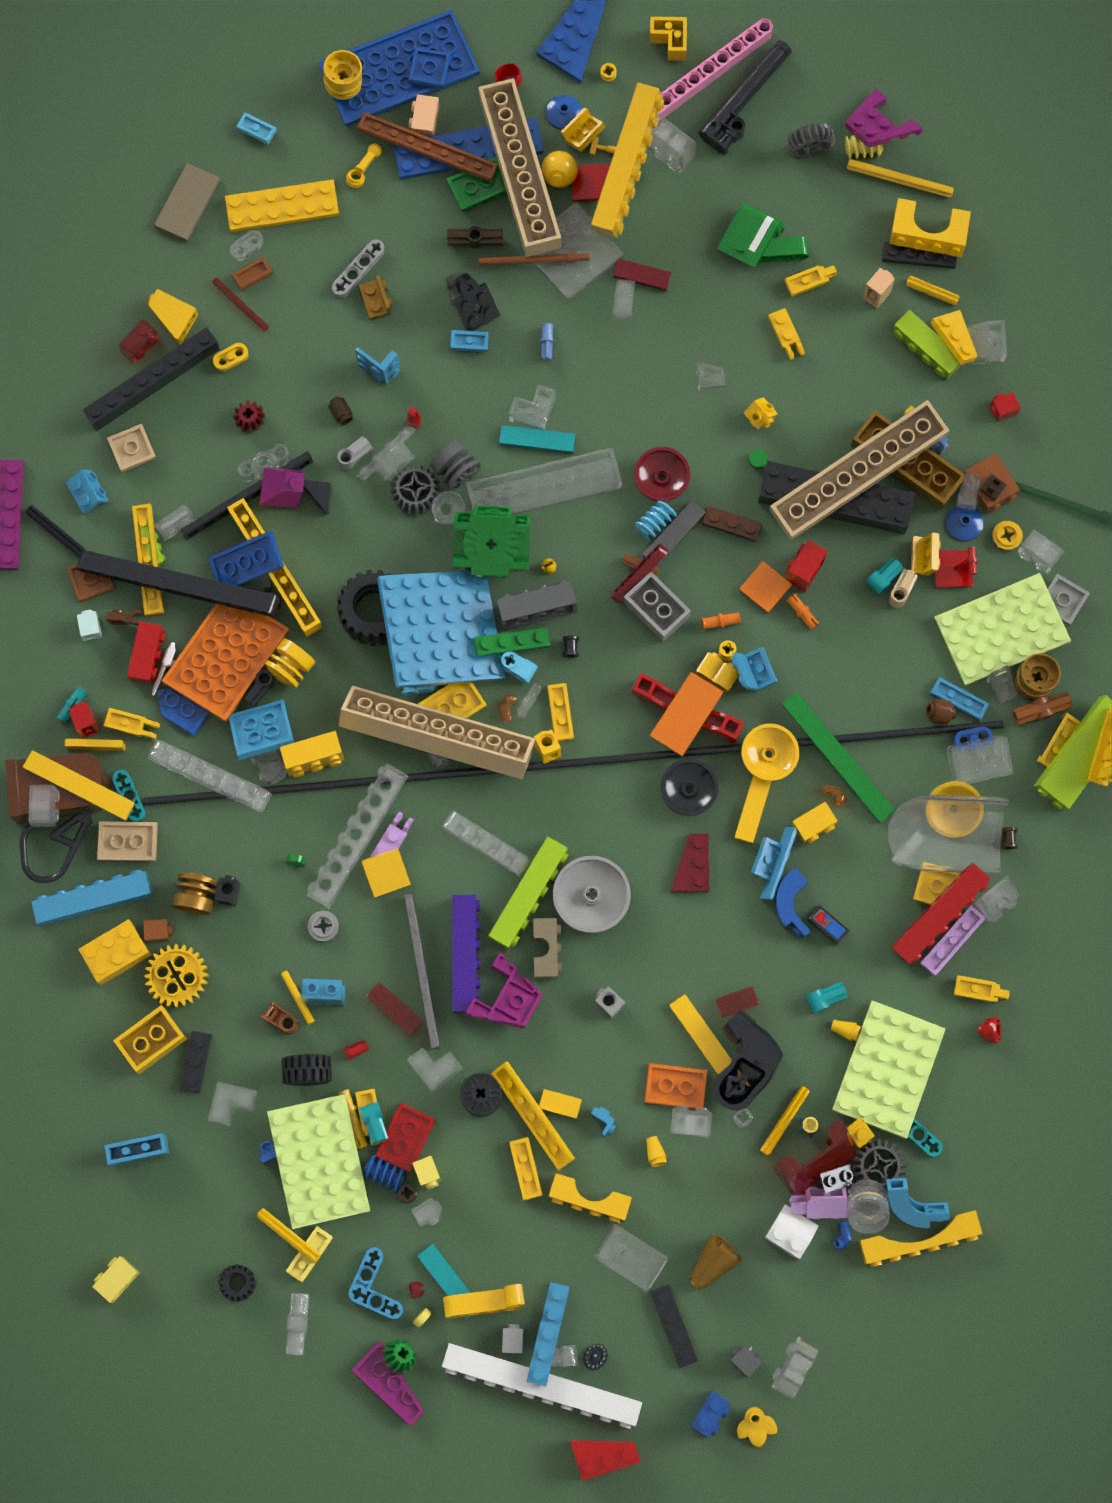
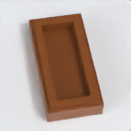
(252, 274)

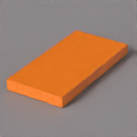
(686, 714)

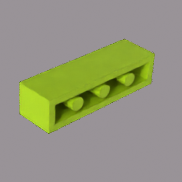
(926, 343)

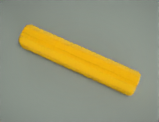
(932, 290)

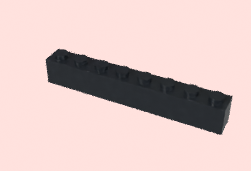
(151, 379)

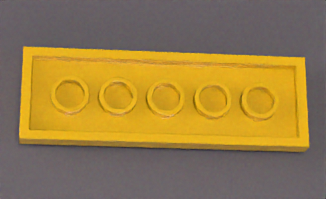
(282, 206)

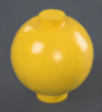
(559, 169)

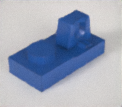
(268, 1152)

